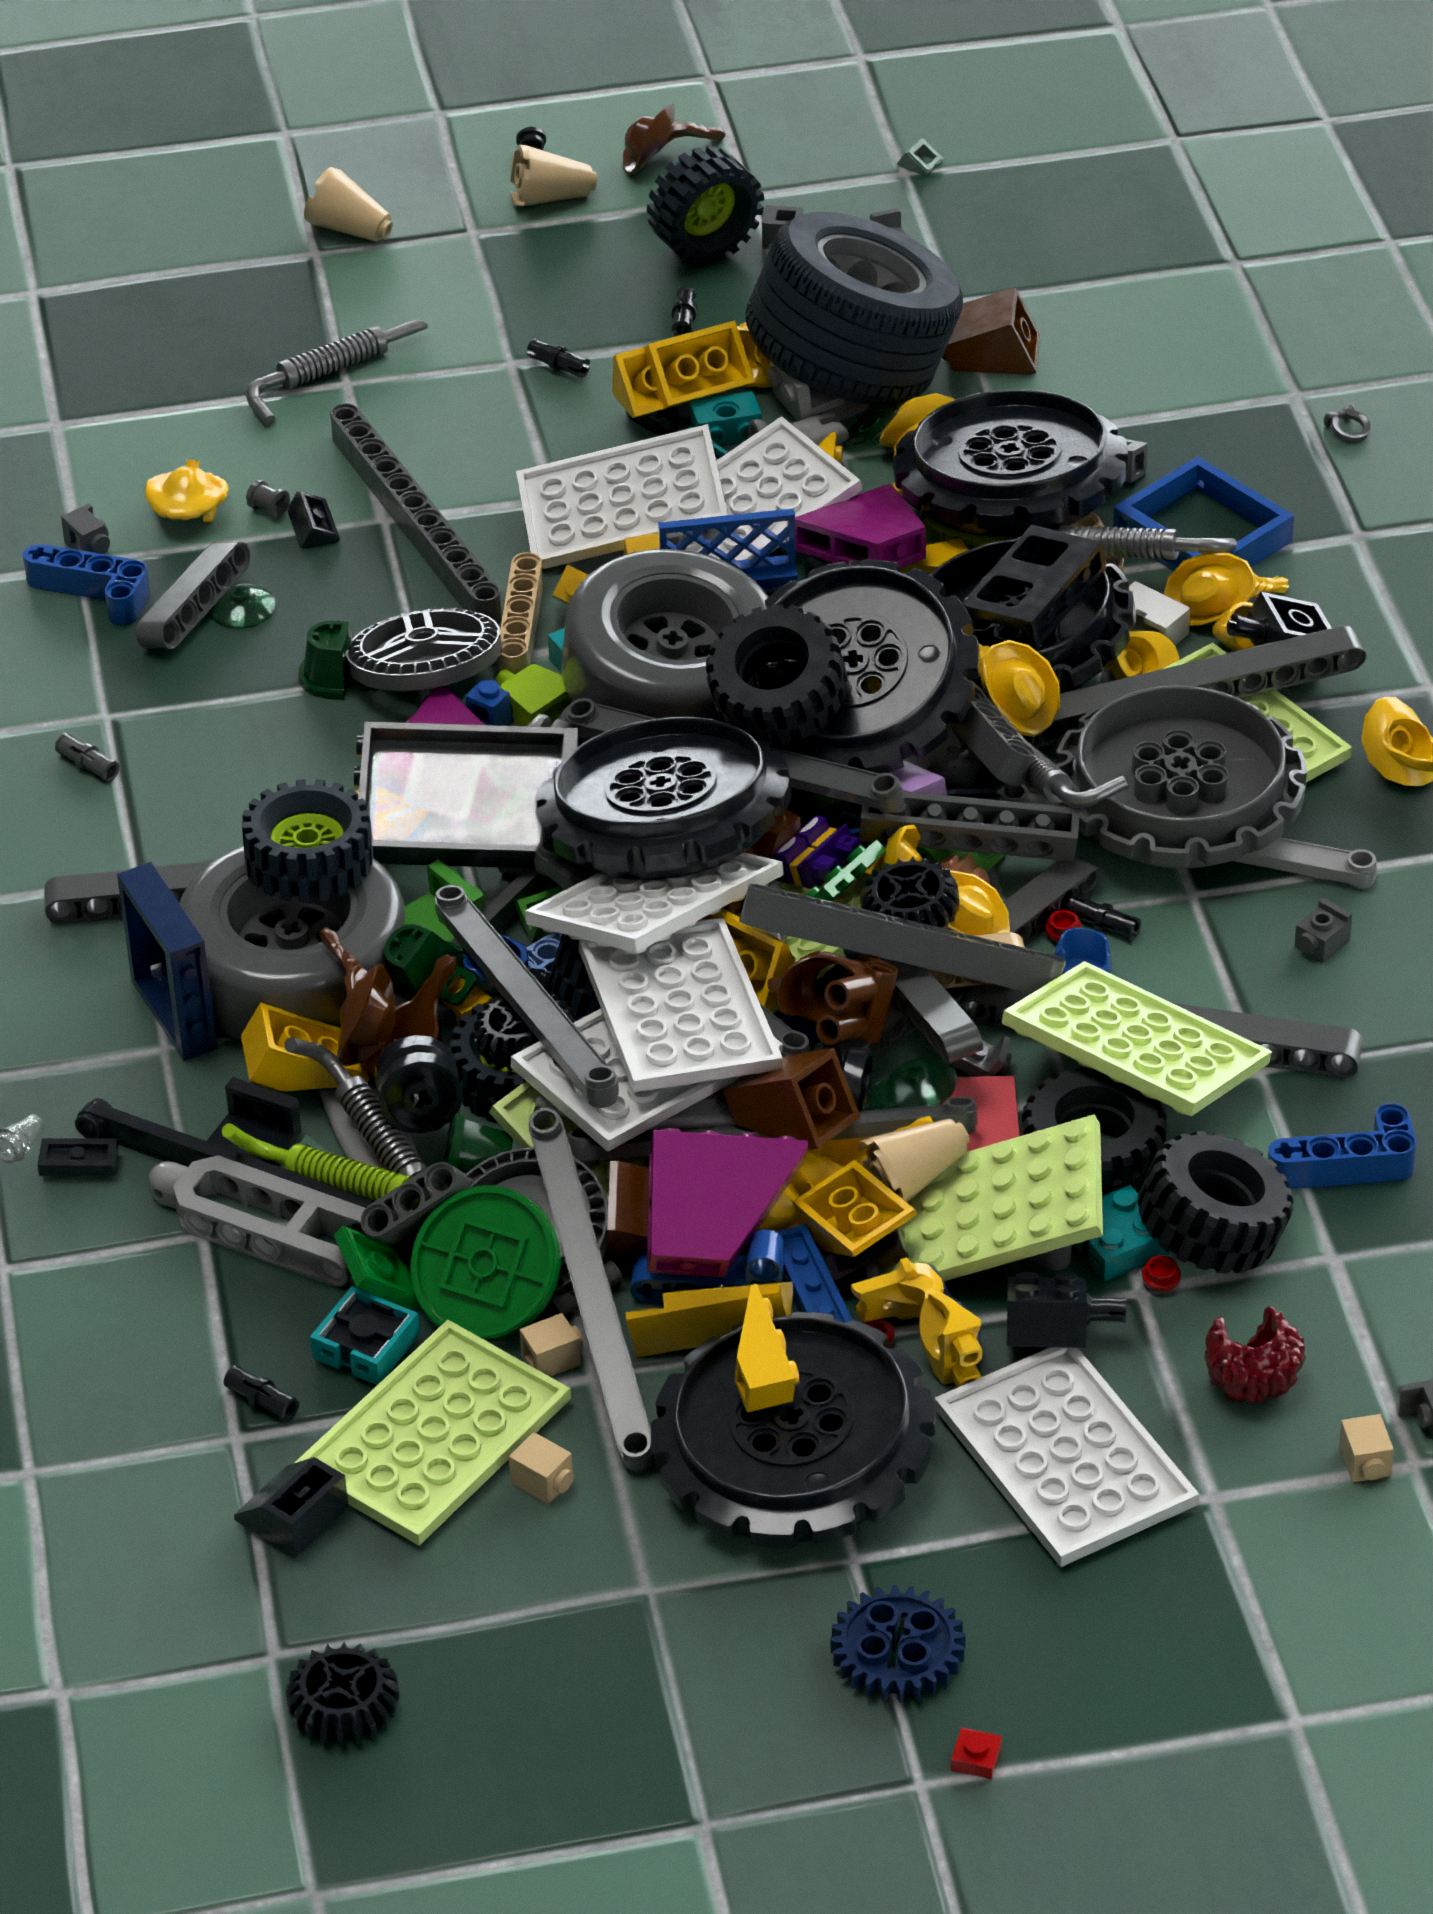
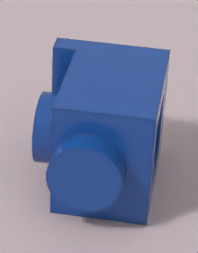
(490, 701)

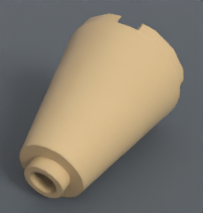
(548, 177)
(346, 208)
(915, 1155)

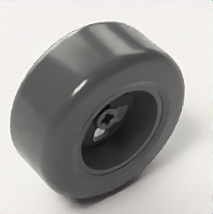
(660, 599)
(293, 967)

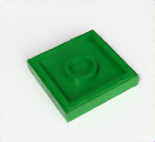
(376, 1267)

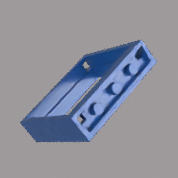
(1274, 522)

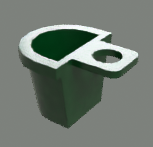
(325, 665)
(413, 956)
(472, 1143)

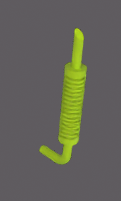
(322, 1166)

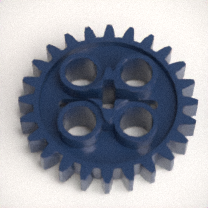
(926, 1652)

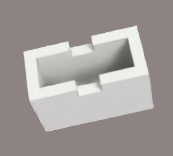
(1160, 613)

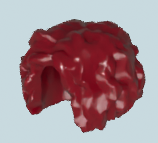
(1261, 1367)

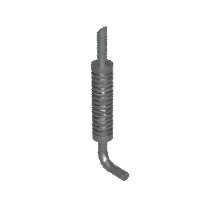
(326, 361)
(1148, 542)
(1058, 786)
(364, 1111)

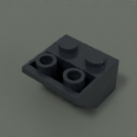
(296, 1505)

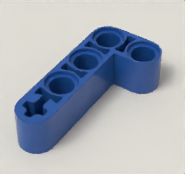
(91, 575)
(1350, 1157)
(761, 1266)

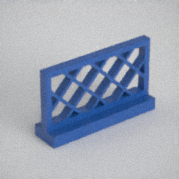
(763, 569)

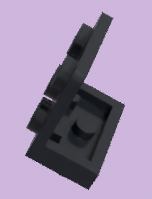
(261, 1114)

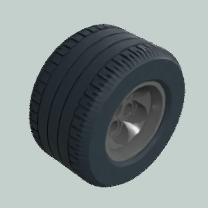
(853, 308)

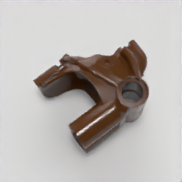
(852, 1005)

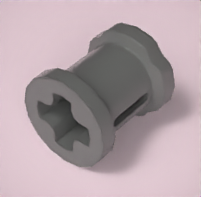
(267, 498)

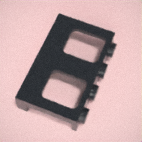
(1053, 587)

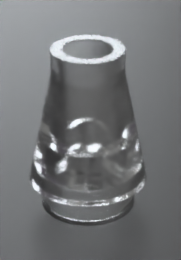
(19, 1138)

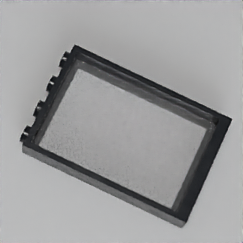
(456, 790)

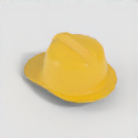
(1143, 654)

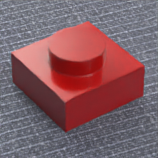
(976, 1753)

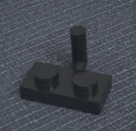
(868, 1263)

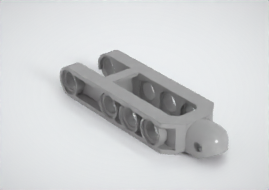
(293, 1246)

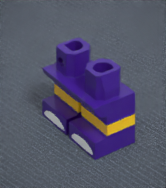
(815, 852)

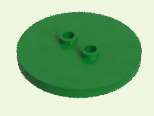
(486, 1262)

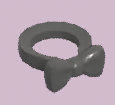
(1347, 411)

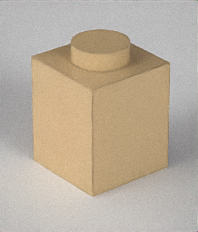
(551, 1345)
(1366, 1448)
(541, 1468)

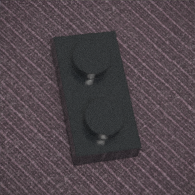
(78, 1157)

